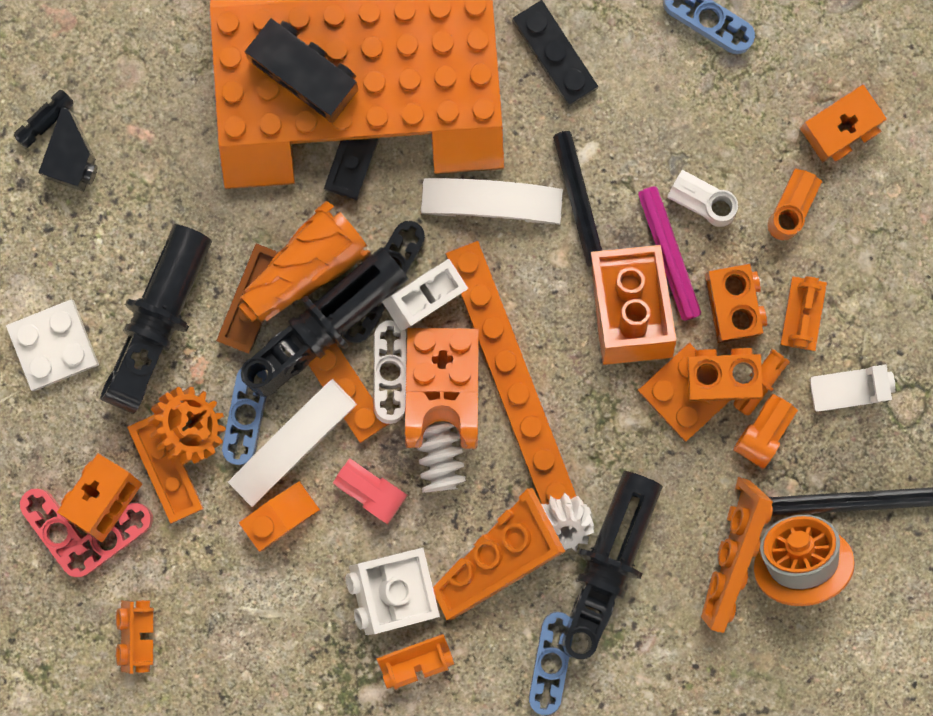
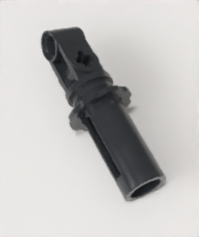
(156, 316)
(324, 322)
(606, 577)

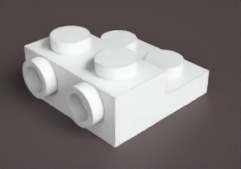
(392, 592)

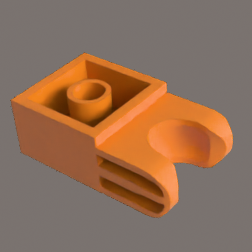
(442, 383)

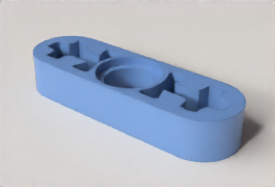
(710, 33)
(229, 438)
(537, 687)

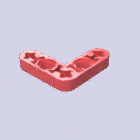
(75, 542)

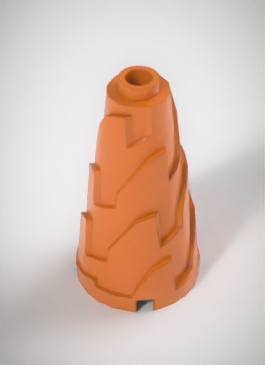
(314, 256)

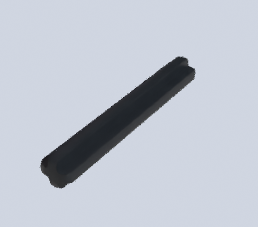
(577, 194)

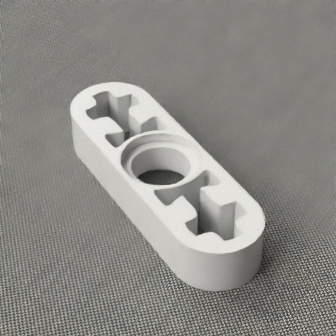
(380, 397)

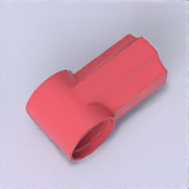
(375, 494)

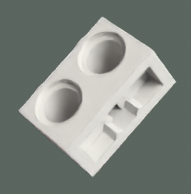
(425, 295)

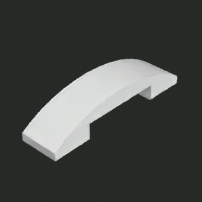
(491, 200)

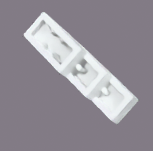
(292, 443)

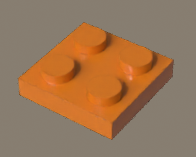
(669, 395)

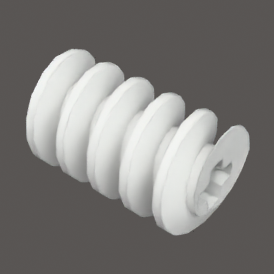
(441, 458)

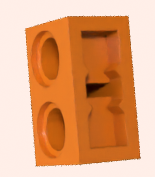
(725, 304)
(725, 385)

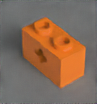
(858, 109)
(99, 514)

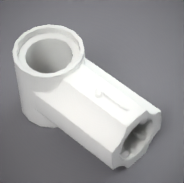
(700, 196)

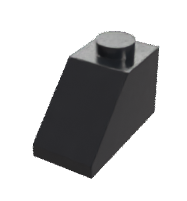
(69, 154)

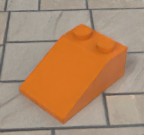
(632, 305)

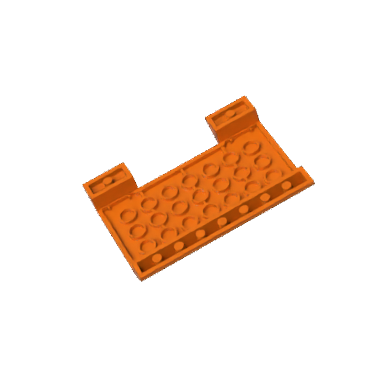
(415, 70)

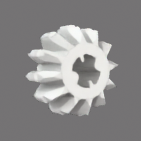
(570, 520)

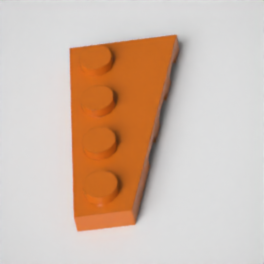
(508, 552)
(735, 554)

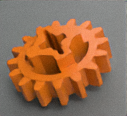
(199, 437)

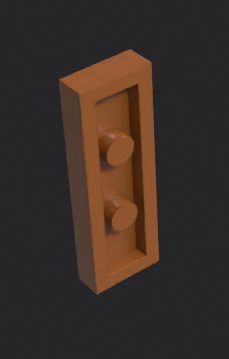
(236, 328)

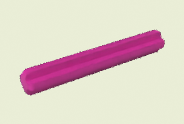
(672, 258)

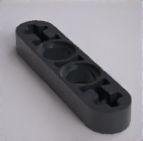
(413, 249)

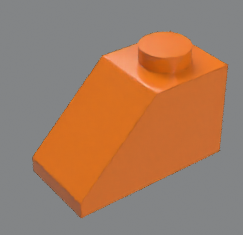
(279, 516)

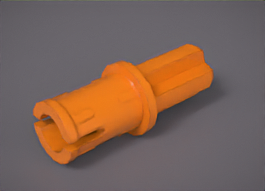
(771, 370)

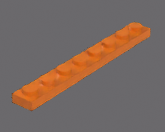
(511, 375)

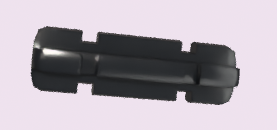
(43, 119)

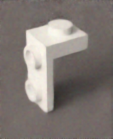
(852, 388)

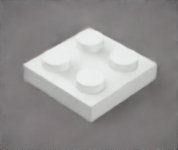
(52, 345)

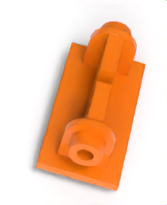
(803, 313)
(132, 622)
(429, 656)

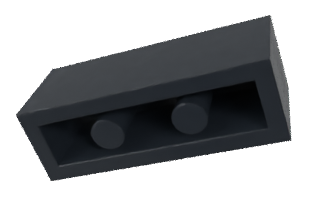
(302, 69)

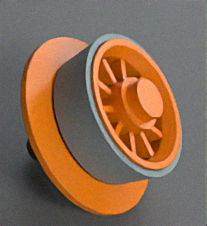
(803, 561)

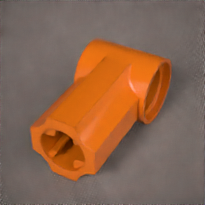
(795, 203)
(761, 438)

